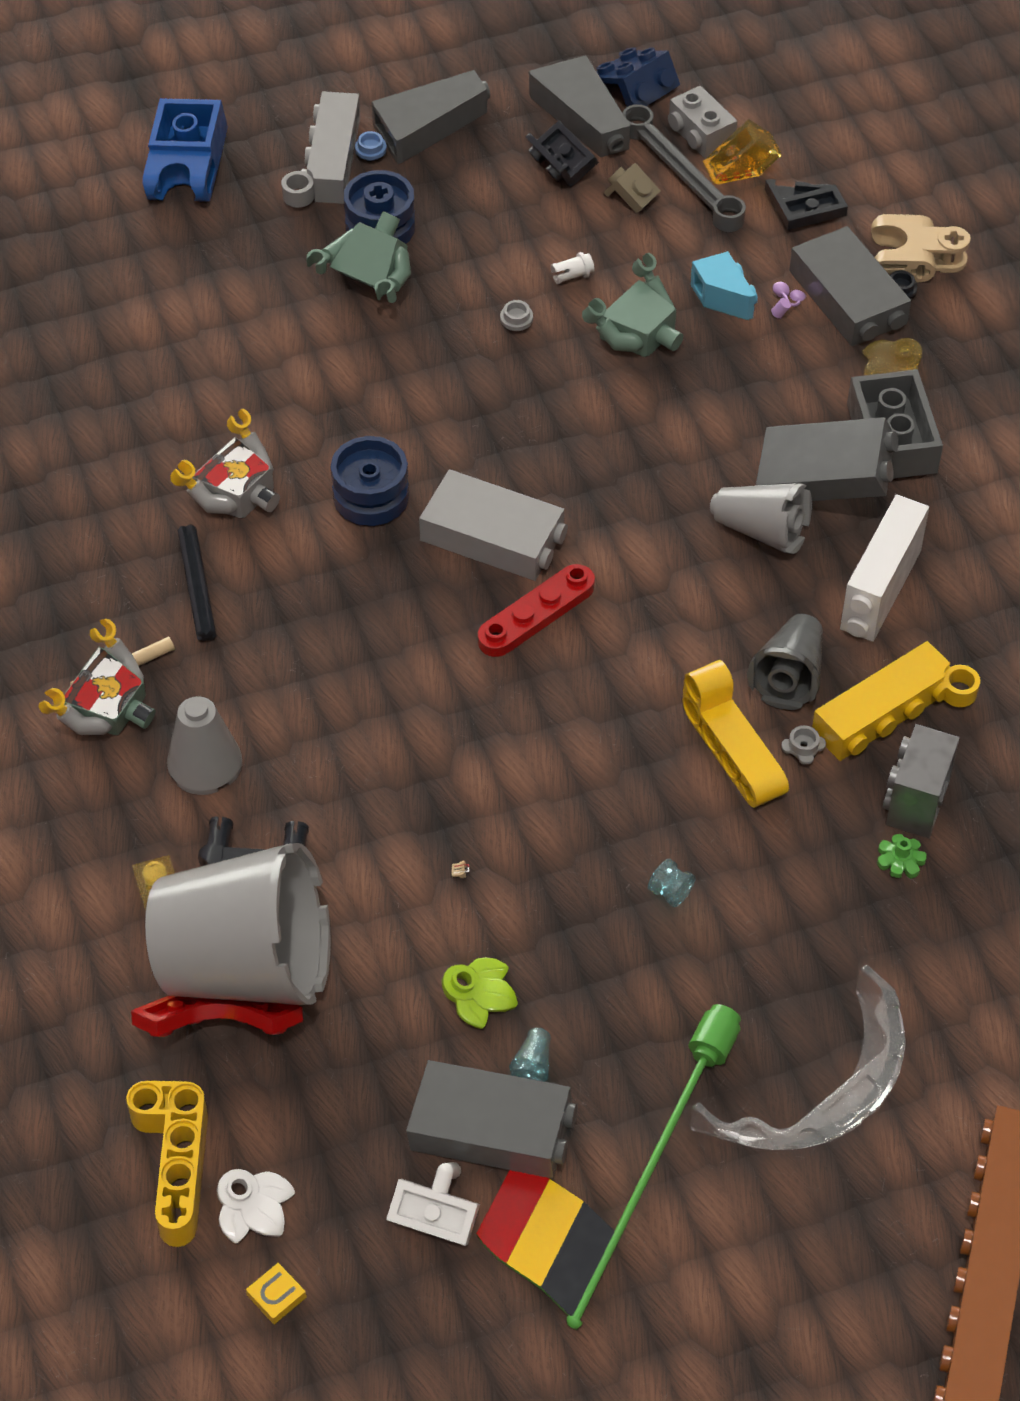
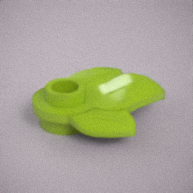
(484, 992)

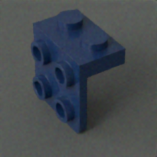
(640, 75)

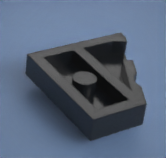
(806, 203)

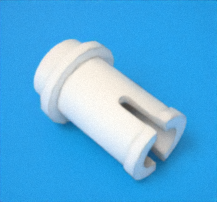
(574, 267)

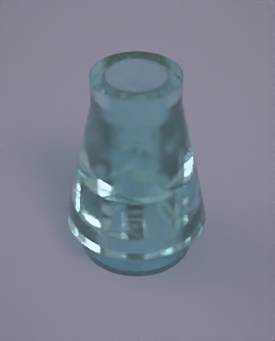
(533, 1056)

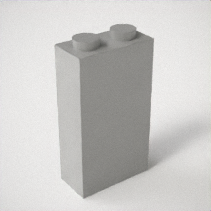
(493, 525)

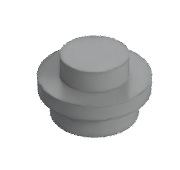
(516, 315)

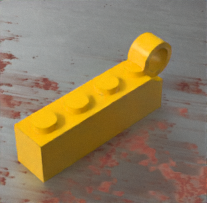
(891, 697)

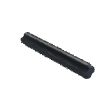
(196, 583)

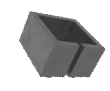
(920, 780)

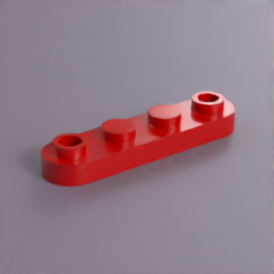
(536, 610)

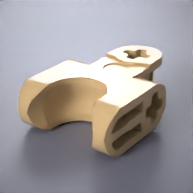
(919, 245)

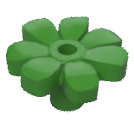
(901, 855)

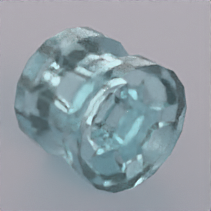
(671, 882)

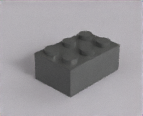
(906, 408)

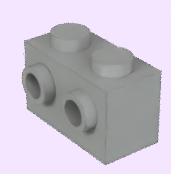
(701, 120)

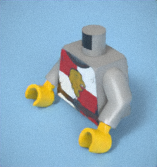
(234, 477)

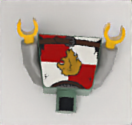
(104, 692)

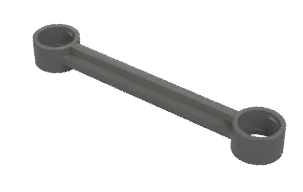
(685, 169)

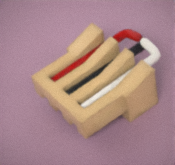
(459, 869)

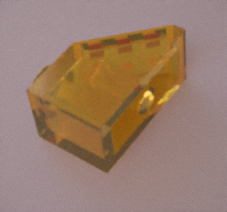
(743, 154)

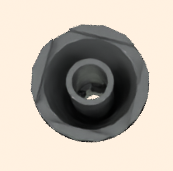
(789, 664)

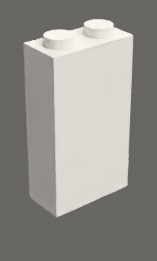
(884, 568)

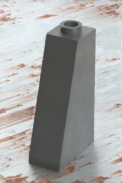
(582, 103)
(429, 113)

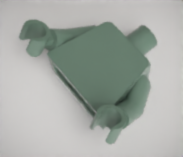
(368, 257)
(640, 317)

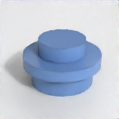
(370, 146)

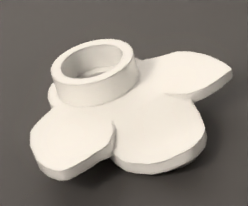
(257, 1208)

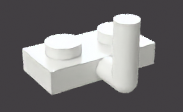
(433, 1208)

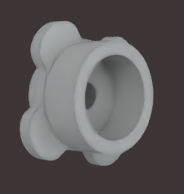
(807, 736)

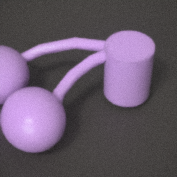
(783, 305)

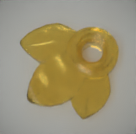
(887, 357)

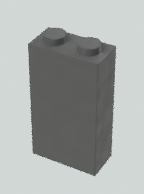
(850, 286)
(831, 458)
(491, 1119)

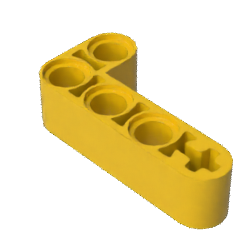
(730, 735)
(175, 1162)

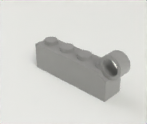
(330, 154)

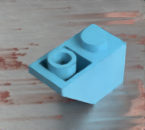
(722, 286)

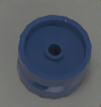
(376, 193)
(370, 480)

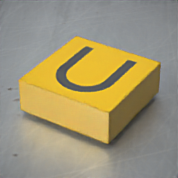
(276, 1293)

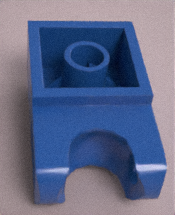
(185, 147)

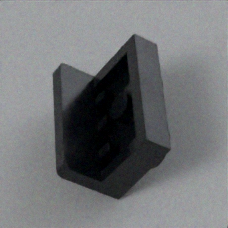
(563, 153)

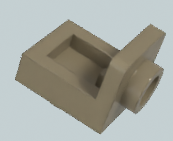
(633, 187)

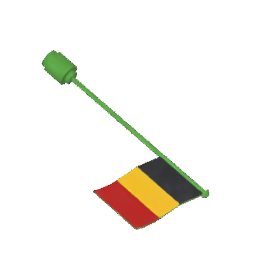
(556, 1235)

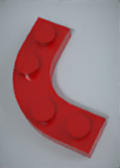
(173, 1012)

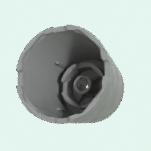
(241, 929)

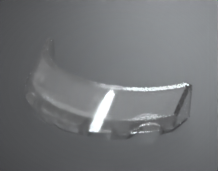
(852, 1101)

